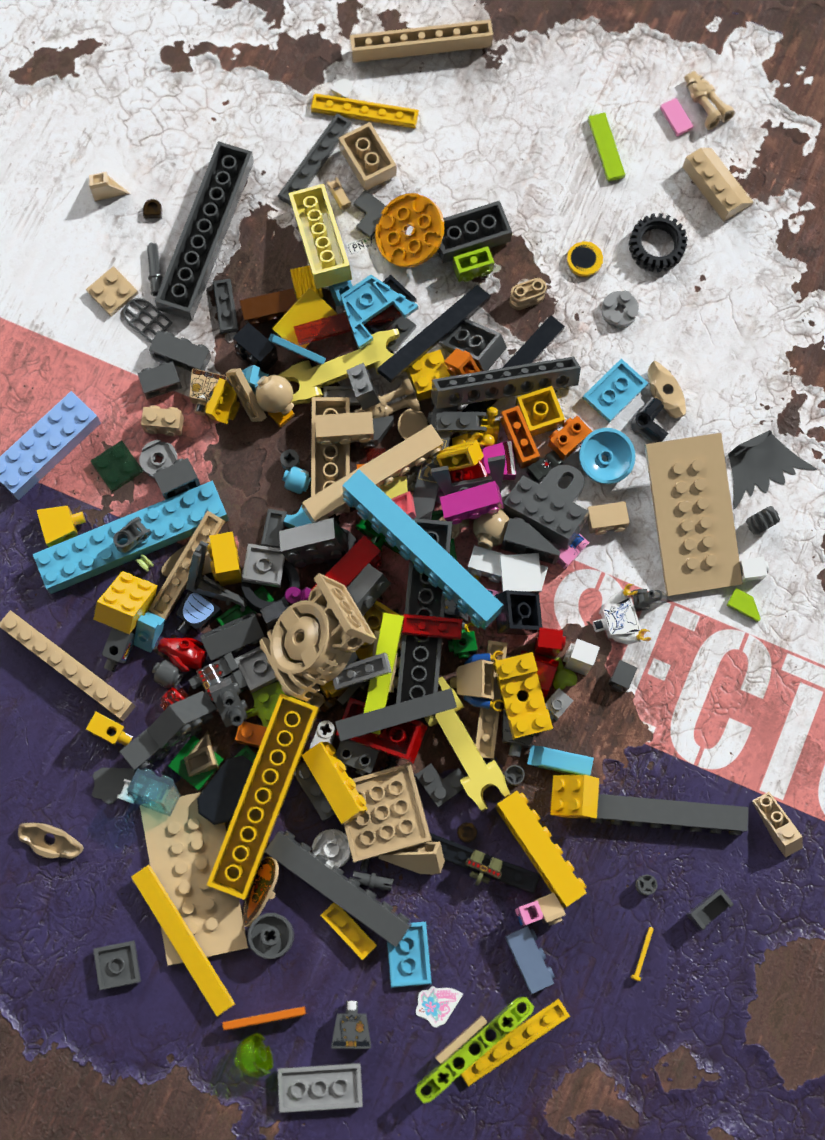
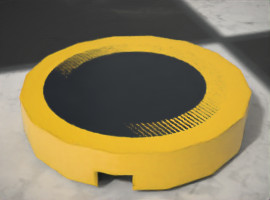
(584, 259)

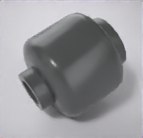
(167, 674)

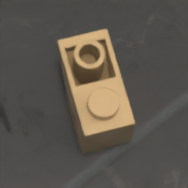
(551, 909)

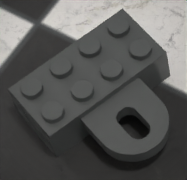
(548, 506)

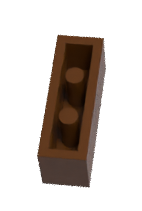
(267, 307)

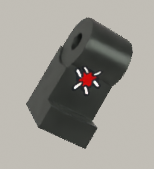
(539, 470)

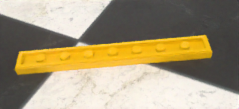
(183, 940)

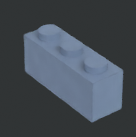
(530, 959)

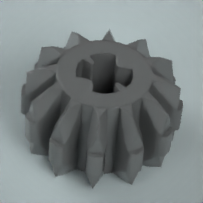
(763, 520)

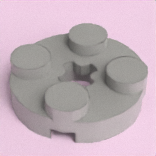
(622, 299)
(153, 449)

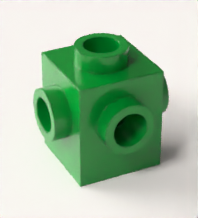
(468, 648)

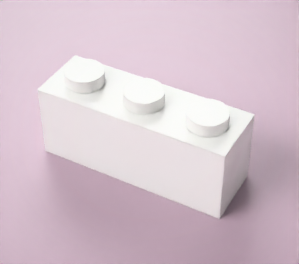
(580, 657)

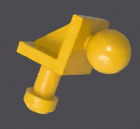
(491, 436)

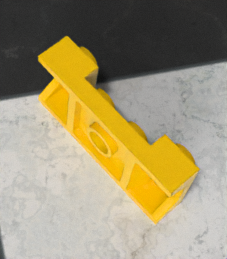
(517, 675)

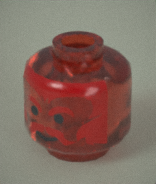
(172, 696)

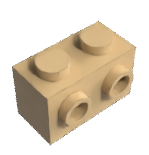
(162, 421)

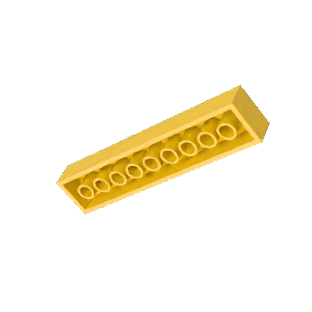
(262, 796)

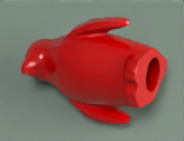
(183, 652)

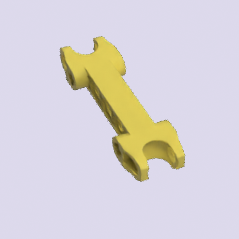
(314, 378)
(479, 773)

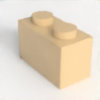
(607, 518)

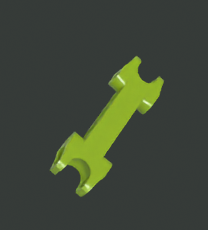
(501, 1030)

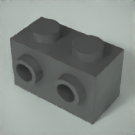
(357, 754)

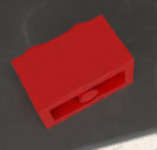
(549, 642)

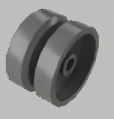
(259, 933)

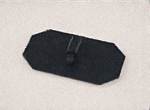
(223, 792)

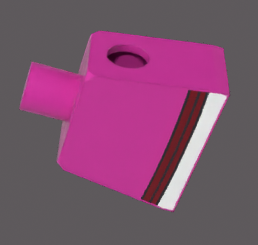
(500, 449)

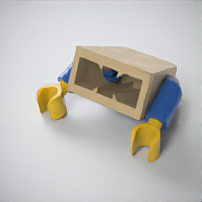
(476, 680)

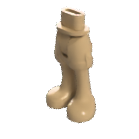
(700, 92)
(384, 410)

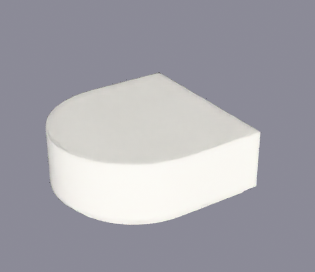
(343, 88)

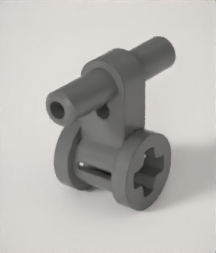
(643, 598)

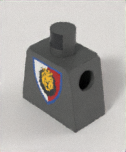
(123, 642)

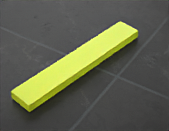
(387, 643)

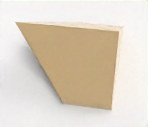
(105, 187)
(201, 757)

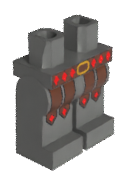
(218, 672)

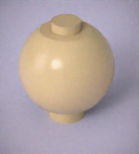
(274, 394)
(490, 529)

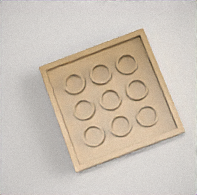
(393, 814)

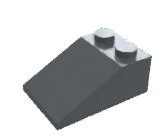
(481, 342)
(524, 539)

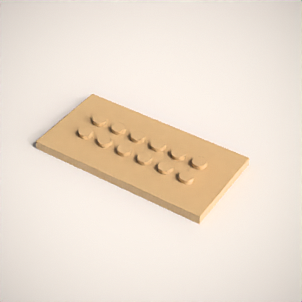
(693, 514)
(182, 857)

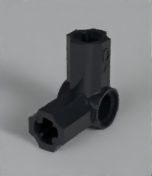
(647, 414)

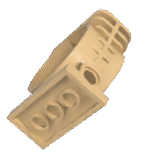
(320, 644)

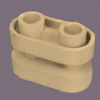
(527, 294)

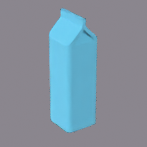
(560, 761)

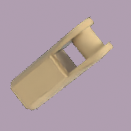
(339, 194)

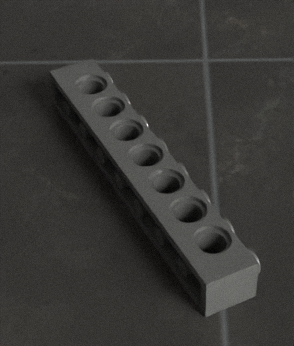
(504, 382)

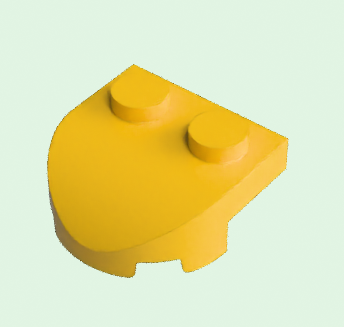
(223, 402)

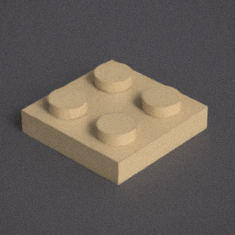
(112, 291)

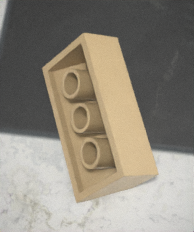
(716, 183)

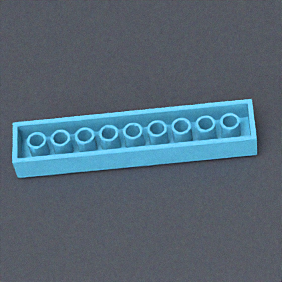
(421, 550)
(96, 552)

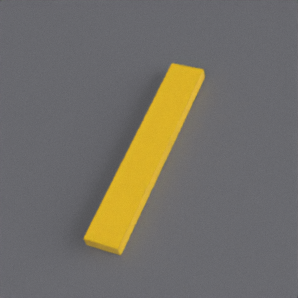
(365, 110)
(516, 1041)

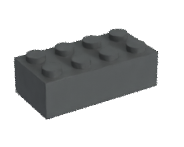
(474, 230)

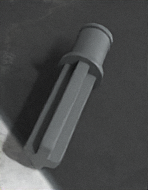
(154, 268)

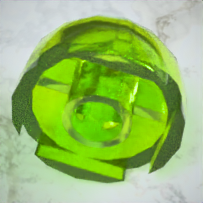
(253, 1057)

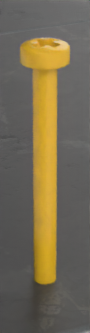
(642, 956)

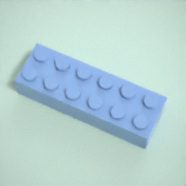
(46, 444)

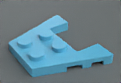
(368, 300)

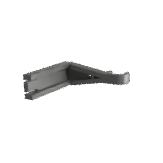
(204, 585)

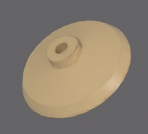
(411, 422)

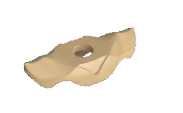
(658, 378)
(34, 836)

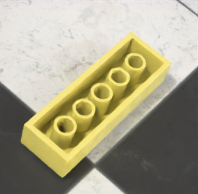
(320, 236)

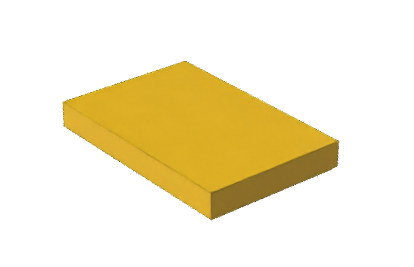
(304, 310)

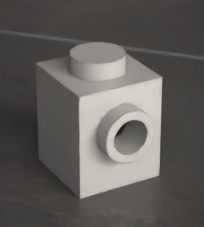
(558, 704)

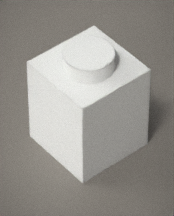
(753, 569)

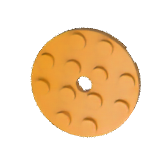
(425, 238)

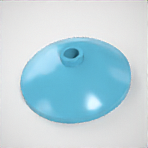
(615, 447)

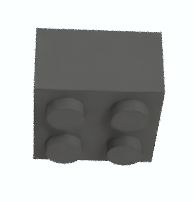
(176, 478)
(144, 752)

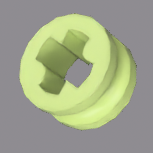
(144, 562)

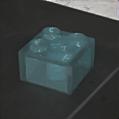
(154, 791)

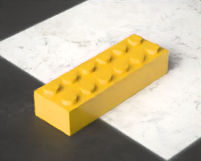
(540, 849)

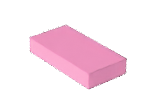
(676, 117)

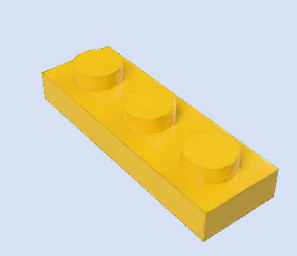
(348, 930)

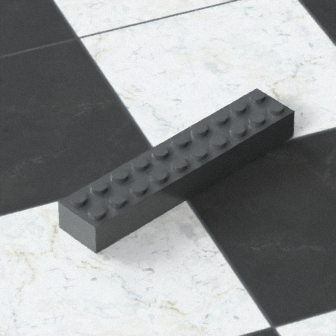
(204, 231)
(421, 654)

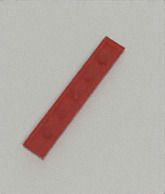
(337, 325)

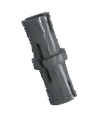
(373, 881)

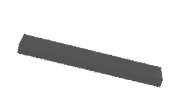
(316, 157)
(396, 714)

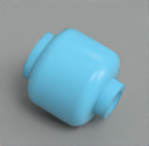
(296, 480)

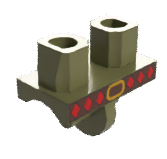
(492, 870)

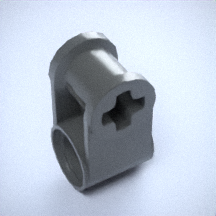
(132, 534)

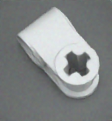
(319, 735)

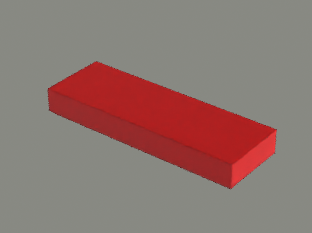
(432, 626)

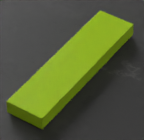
(606, 147)

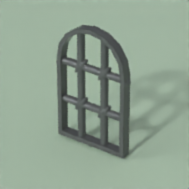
(143, 310)

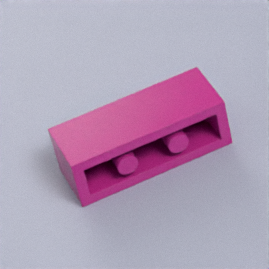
(471, 503)

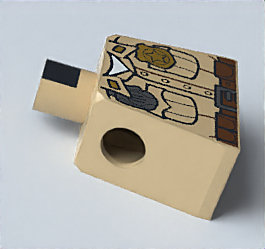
(202, 388)

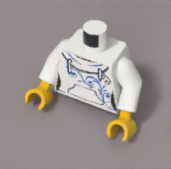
(621, 619)

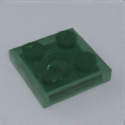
(116, 466)

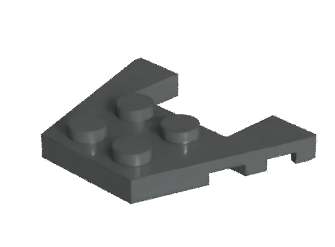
(443, 478)

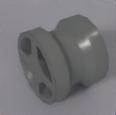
(292, 461)
(648, 886)

